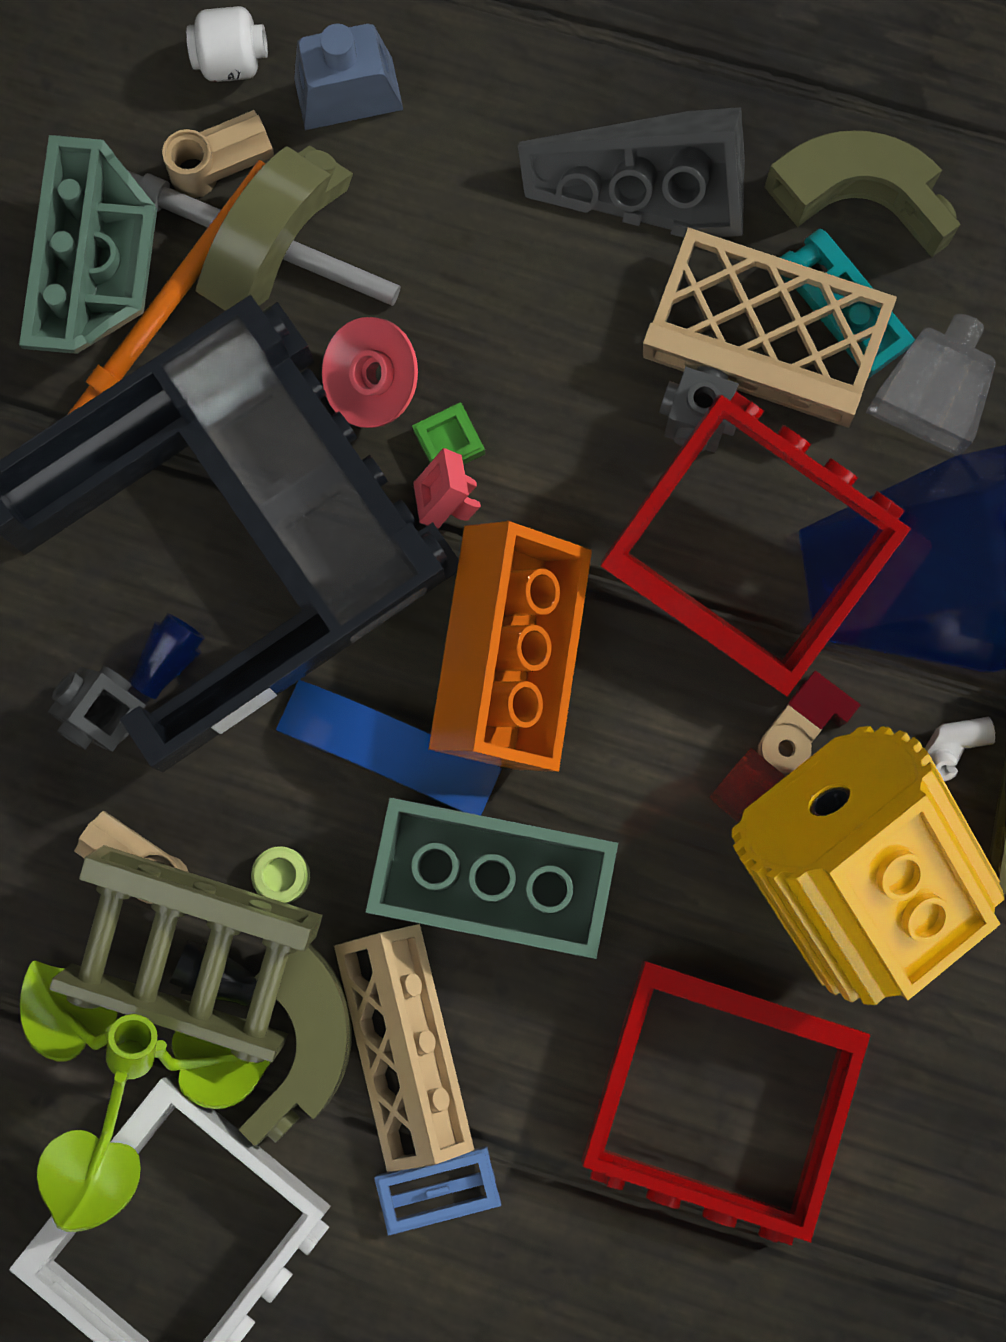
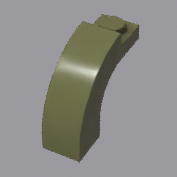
(867, 168)
(265, 223)
(323, 1045)

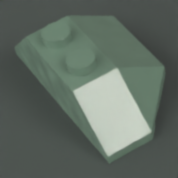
(86, 249)

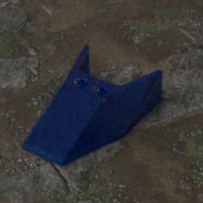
(944, 582)

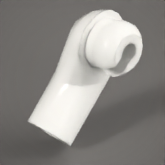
(953, 738)

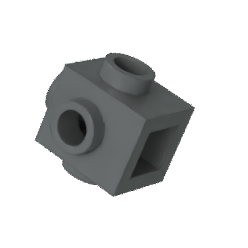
(684, 415)
(110, 702)

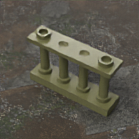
(227, 914)

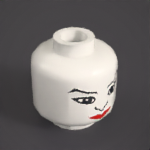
(226, 44)

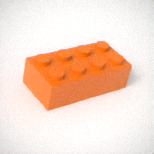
(511, 647)

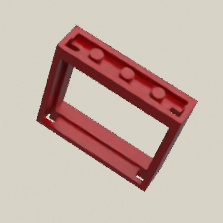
(831, 477)
(718, 1203)

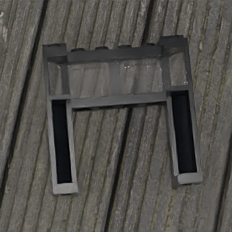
(286, 474)

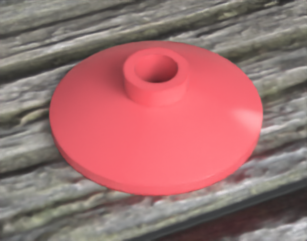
(351, 372)

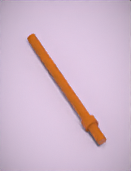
(160, 308)

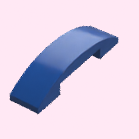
(386, 748)

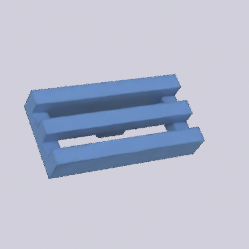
(390, 1202)

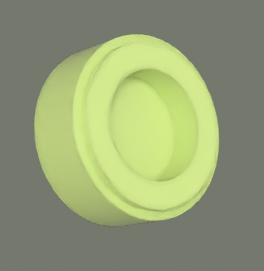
(280, 874)

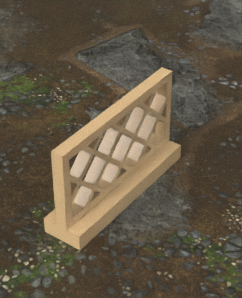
(761, 374)

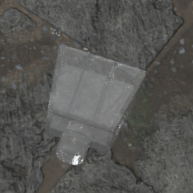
(939, 386)

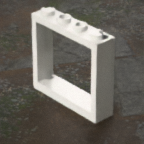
(101, 1323)

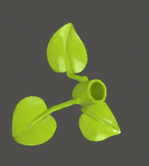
(89, 1177)

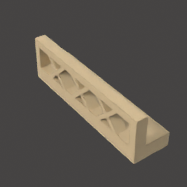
(412, 1046)

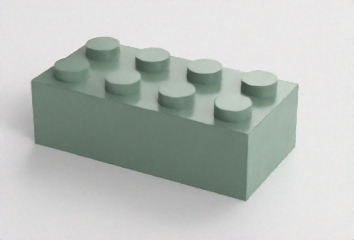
(492, 878)

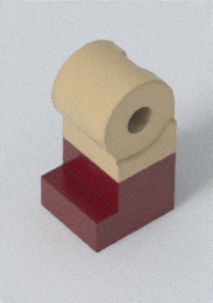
(799, 723)

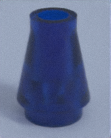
(166, 654)

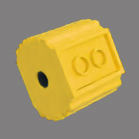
(870, 866)

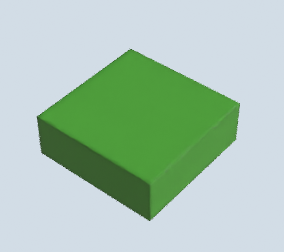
(451, 431)

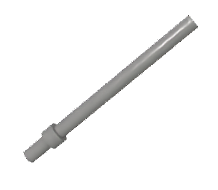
(303, 256)

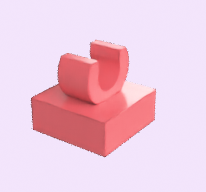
(444, 490)

